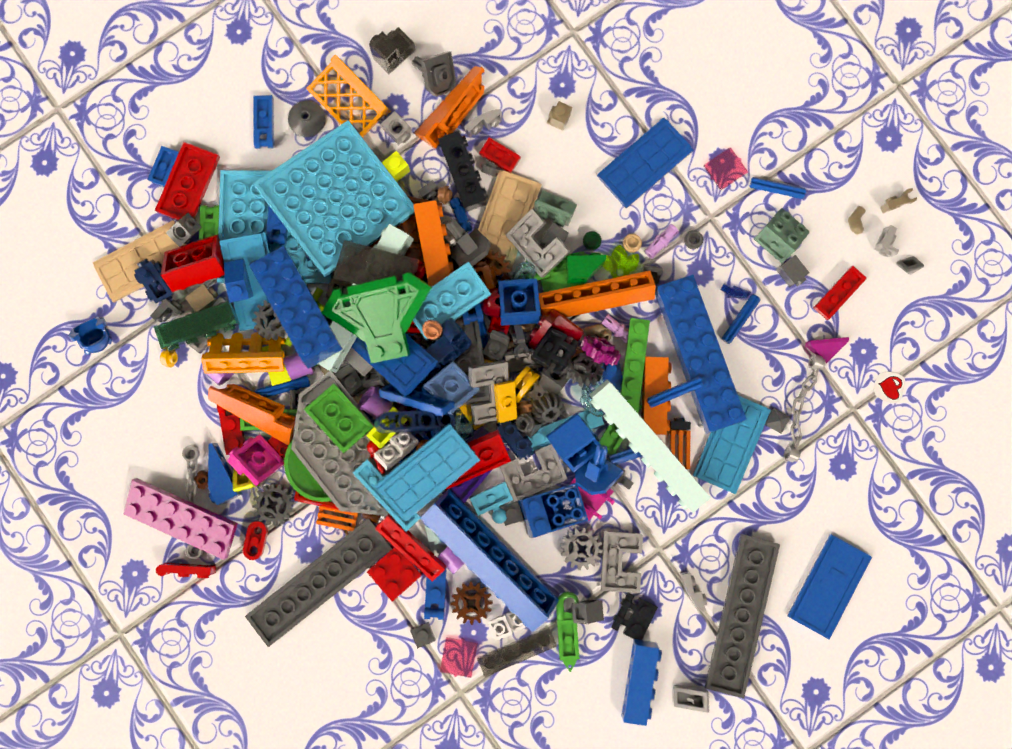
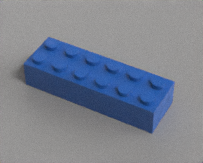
(295, 307)

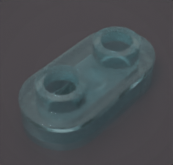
(524, 271)

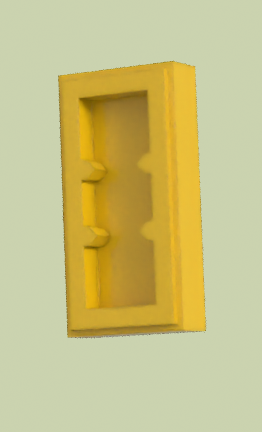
(505, 401)

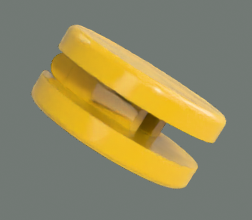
(525, 382)

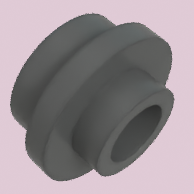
(489, 169)
(697, 235)
(525, 423)

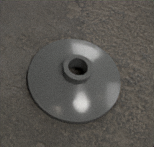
(310, 126)

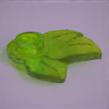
(621, 261)

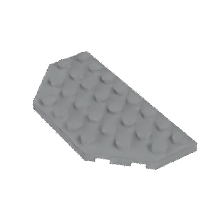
(327, 462)

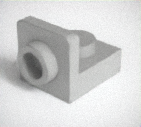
(885, 241)

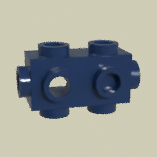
(150, 276)
(514, 440)

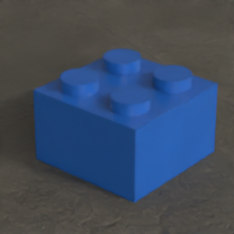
(519, 302)

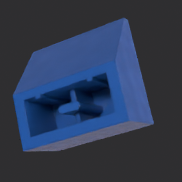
(574, 442)

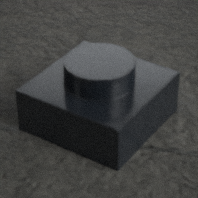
(679, 424)

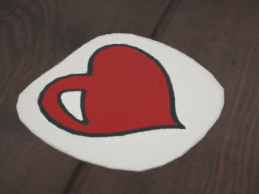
(889, 387)

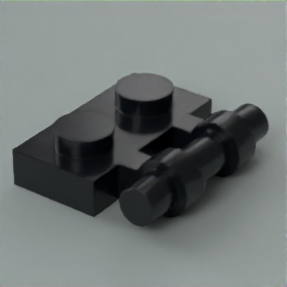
(550, 346)
(639, 620)

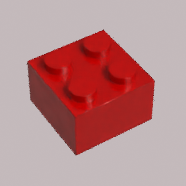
(394, 574)

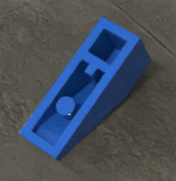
(219, 477)

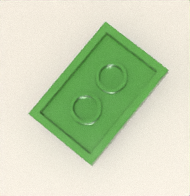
(338, 418)

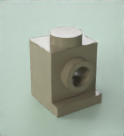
(559, 115)

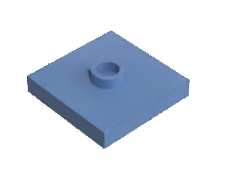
(452, 385)

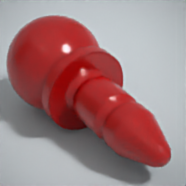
(372, 448)

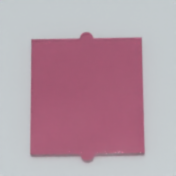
(725, 168)
(458, 657)

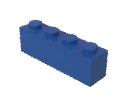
(640, 682)

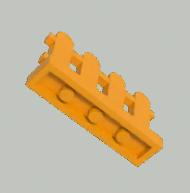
(243, 361)

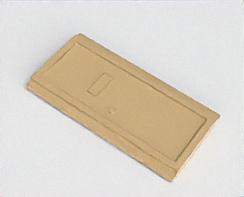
(507, 205)
(118, 267)

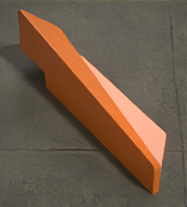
(453, 108)
(256, 410)

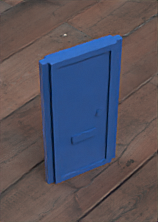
(645, 162)
(404, 371)
(829, 586)

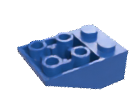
(553, 510)

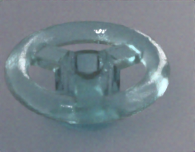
(586, 398)
(462, 428)

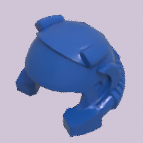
(91, 335)

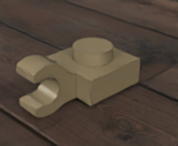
(894, 202)

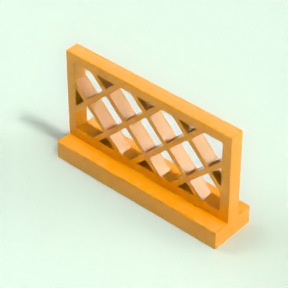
(355, 84)

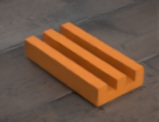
(680, 446)
(350, 528)

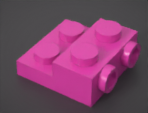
(255, 459)

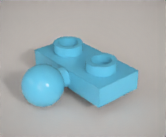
(491, 500)

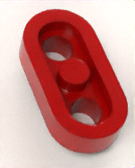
(254, 539)

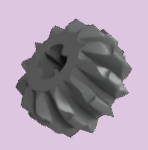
(547, 408)

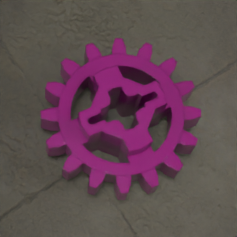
(600, 350)

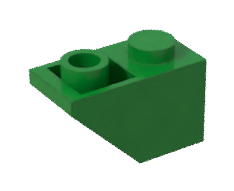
(583, 267)

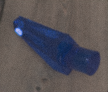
(734, 292)

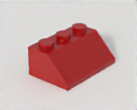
(193, 263)

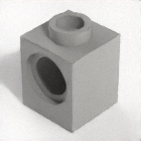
(391, 123)

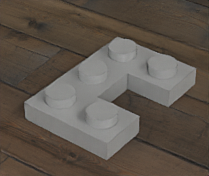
(522, 238)
(488, 375)
(523, 486)
(611, 573)

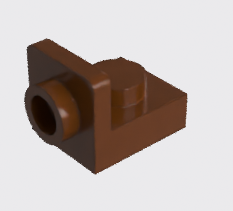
(488, 276)

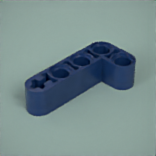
(447, 348)
(414, 422)

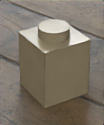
(202, 298)

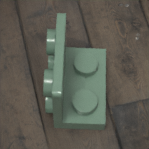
(555, 208)
(782, 235)

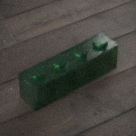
(196, 325)

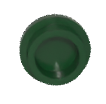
(592, 240)

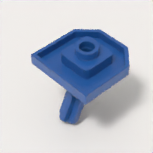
(598, 473)

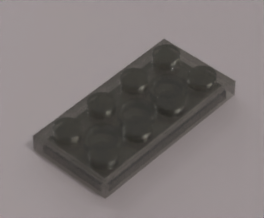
(366, 264)

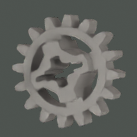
(588, 542)

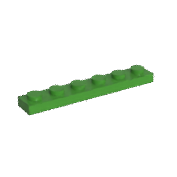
(634, 362)

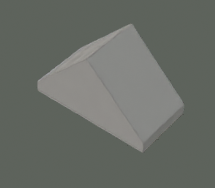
(692, 698)

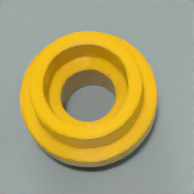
(168, 358)

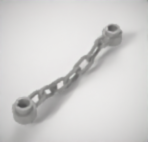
(791, 452)
(186, 455)

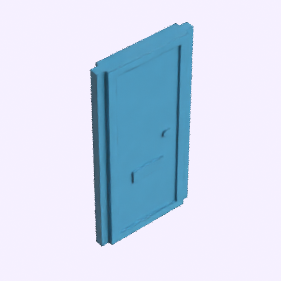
(250, 249)
(731, 449)
(427, 472)

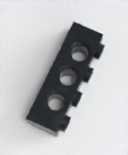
(450, 144)

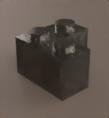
(391, 49)

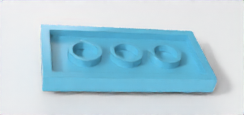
(452, 297)

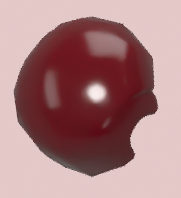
(489, 306)

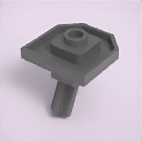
(437, 72)
(469, 247)

